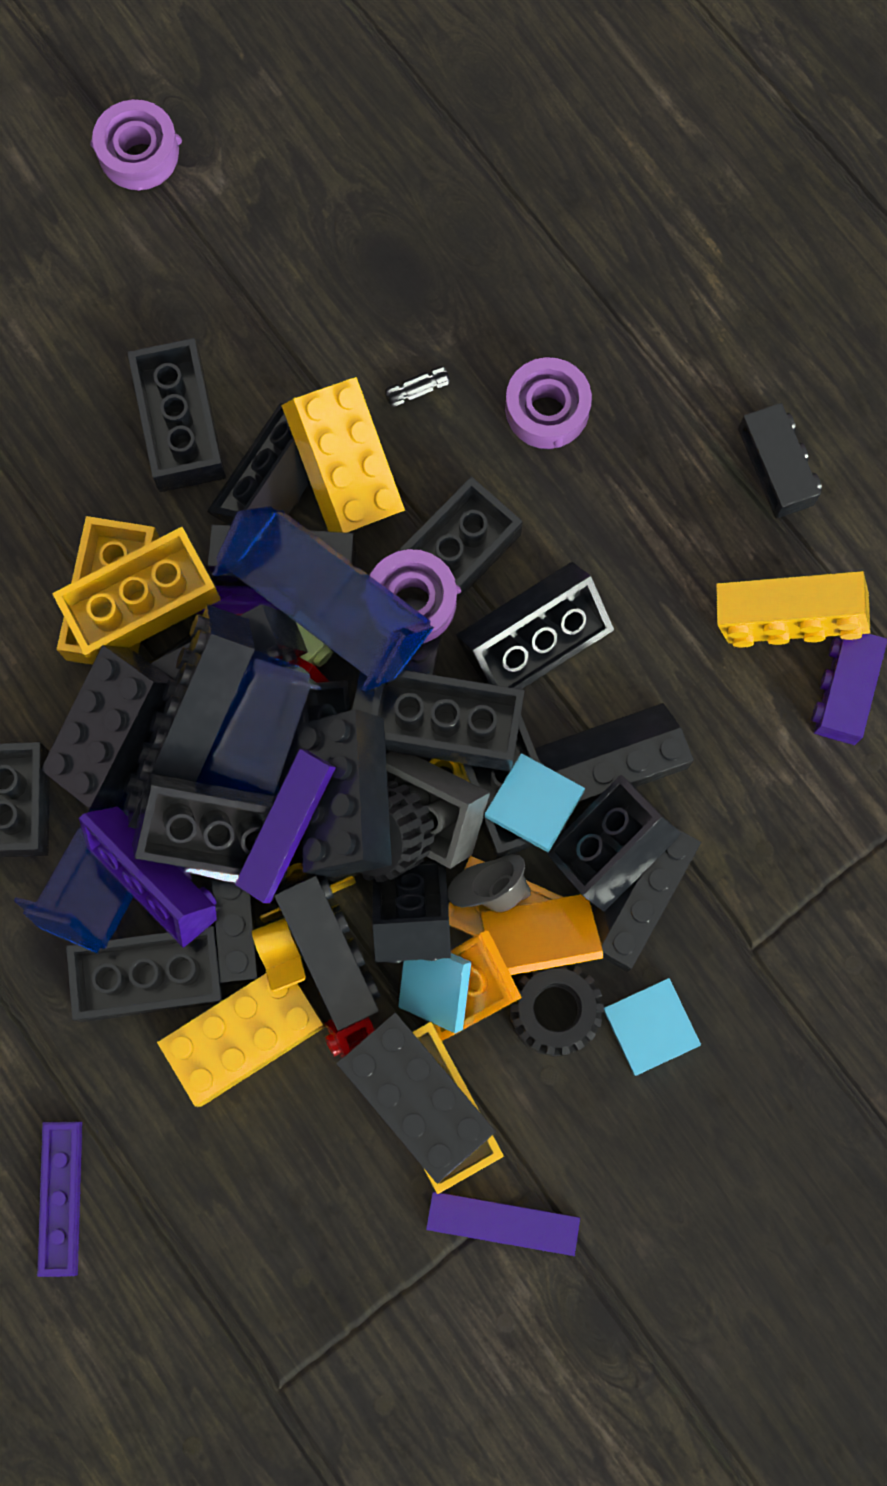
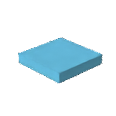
(534, 802)
(436, 990)
(651, 1027)

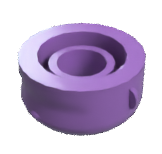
(133, 124)
(550, 379)
(428, 573)

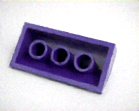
(157, 886)

